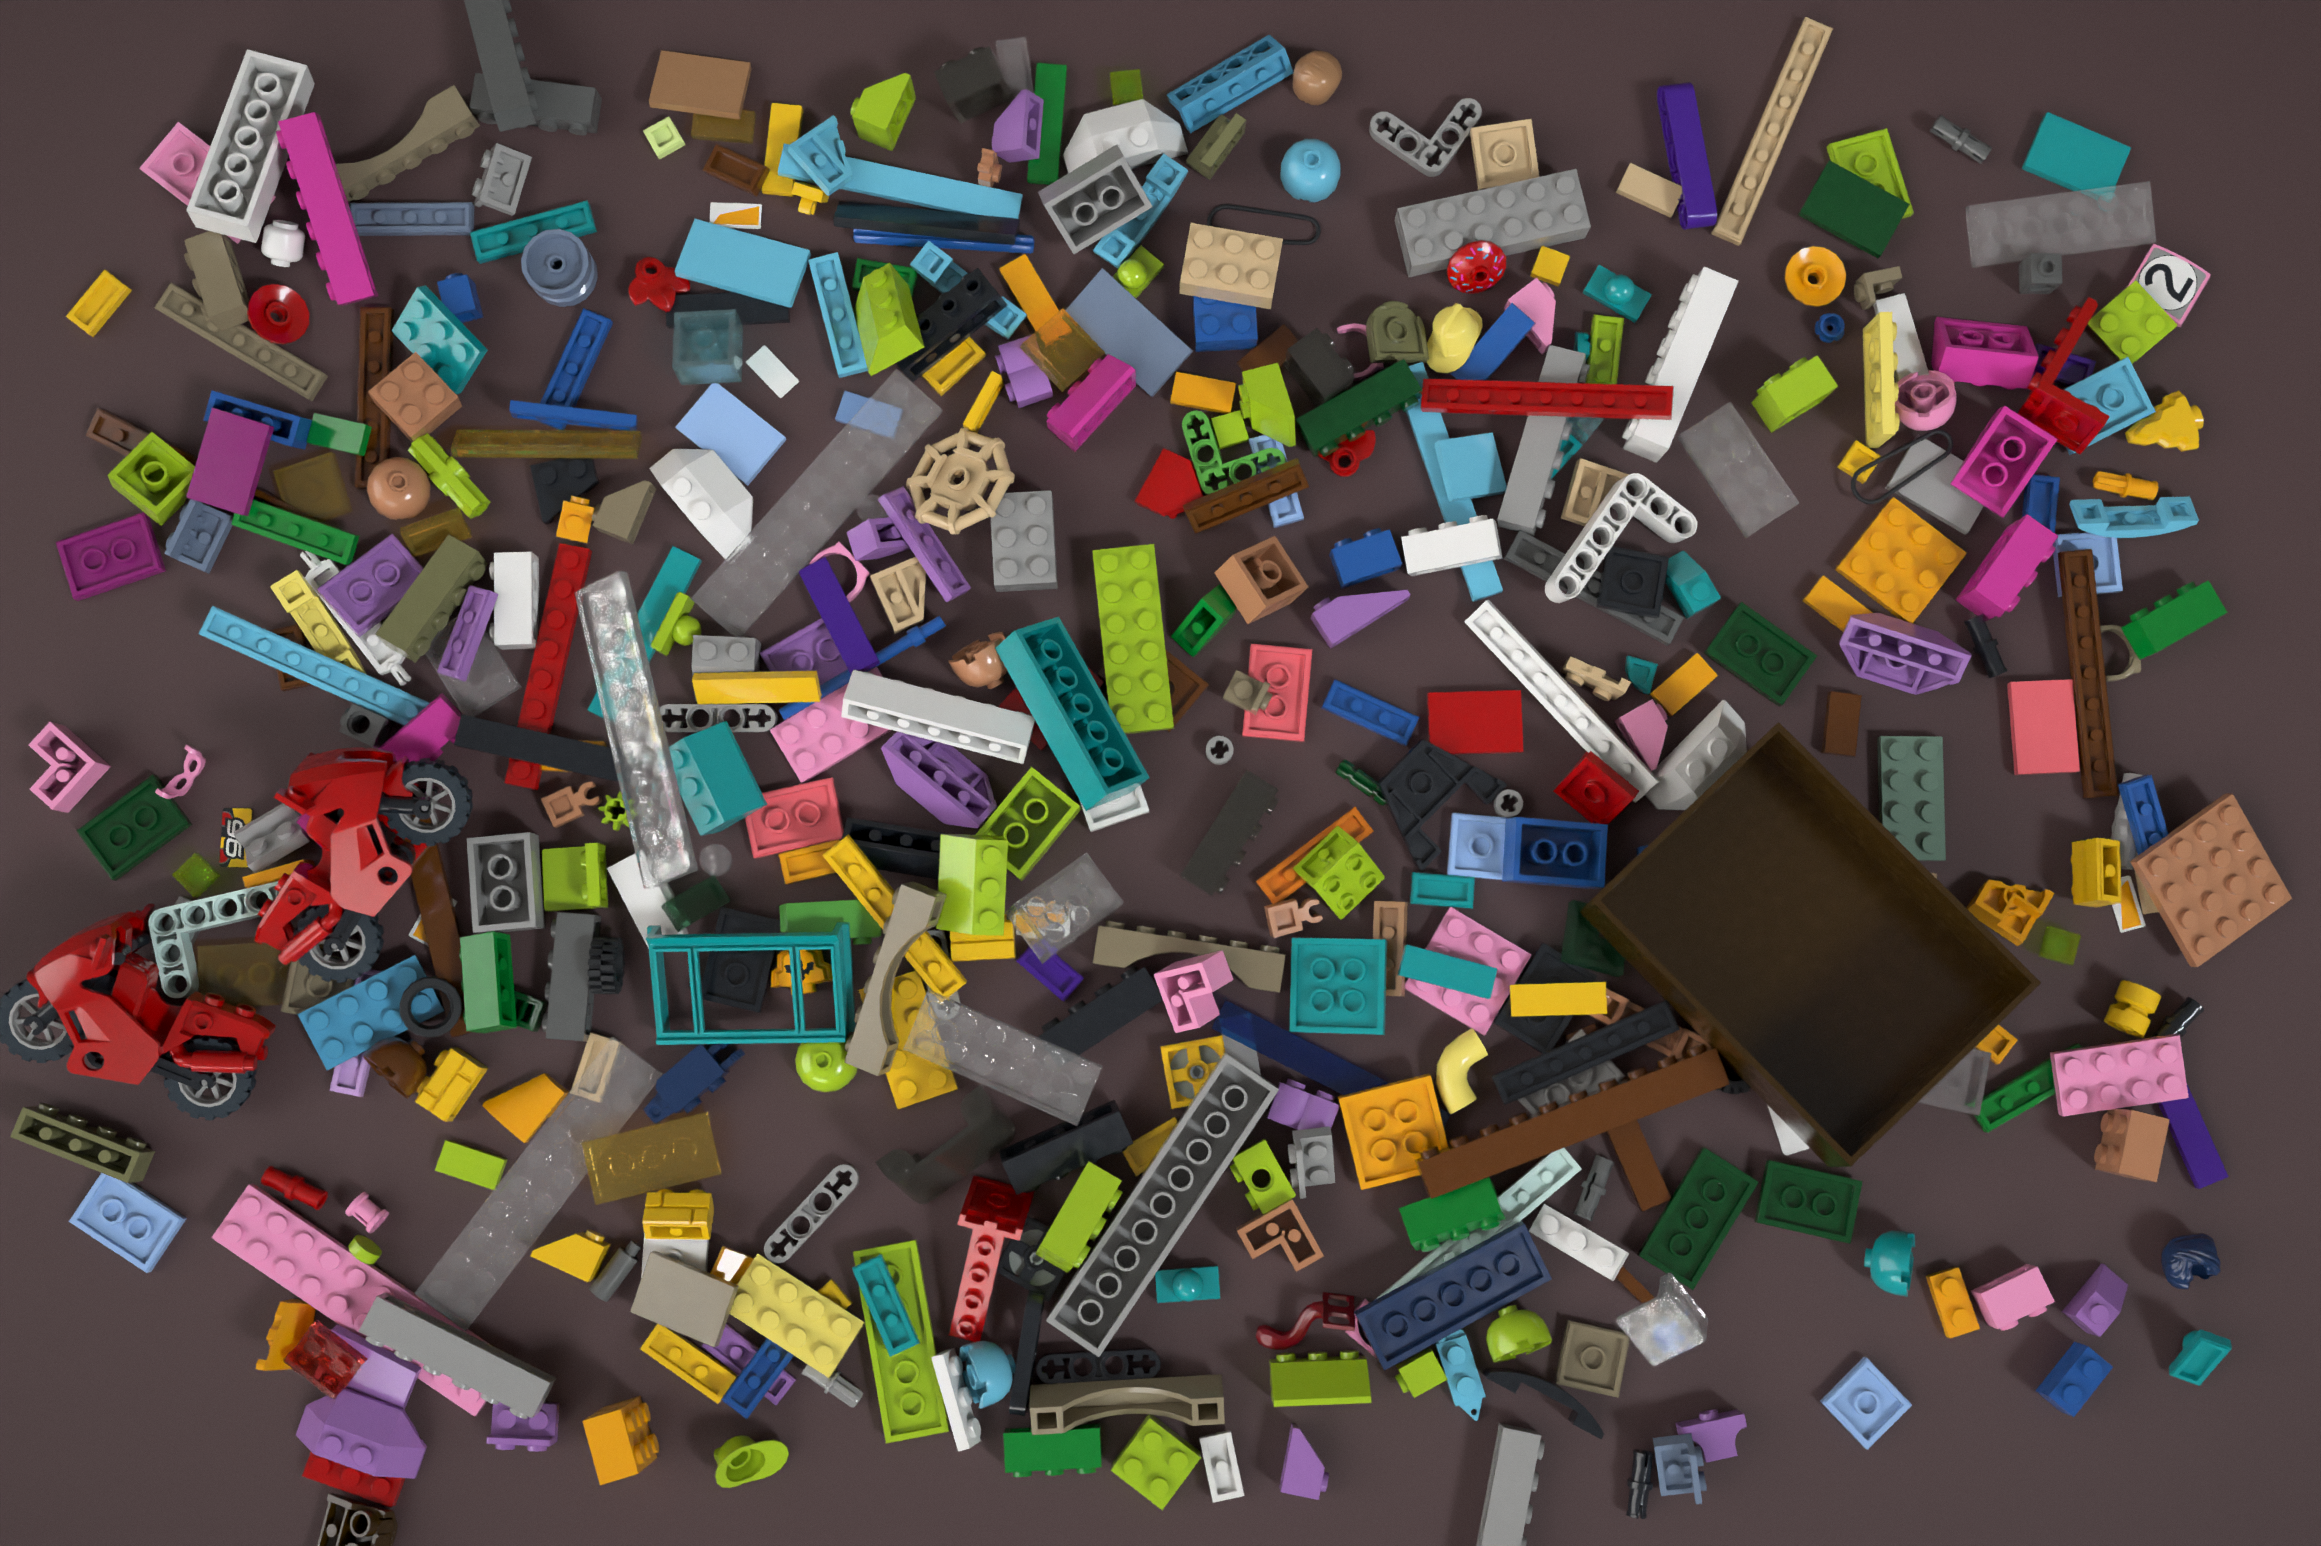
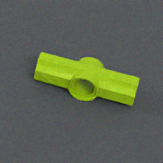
(449, 476)

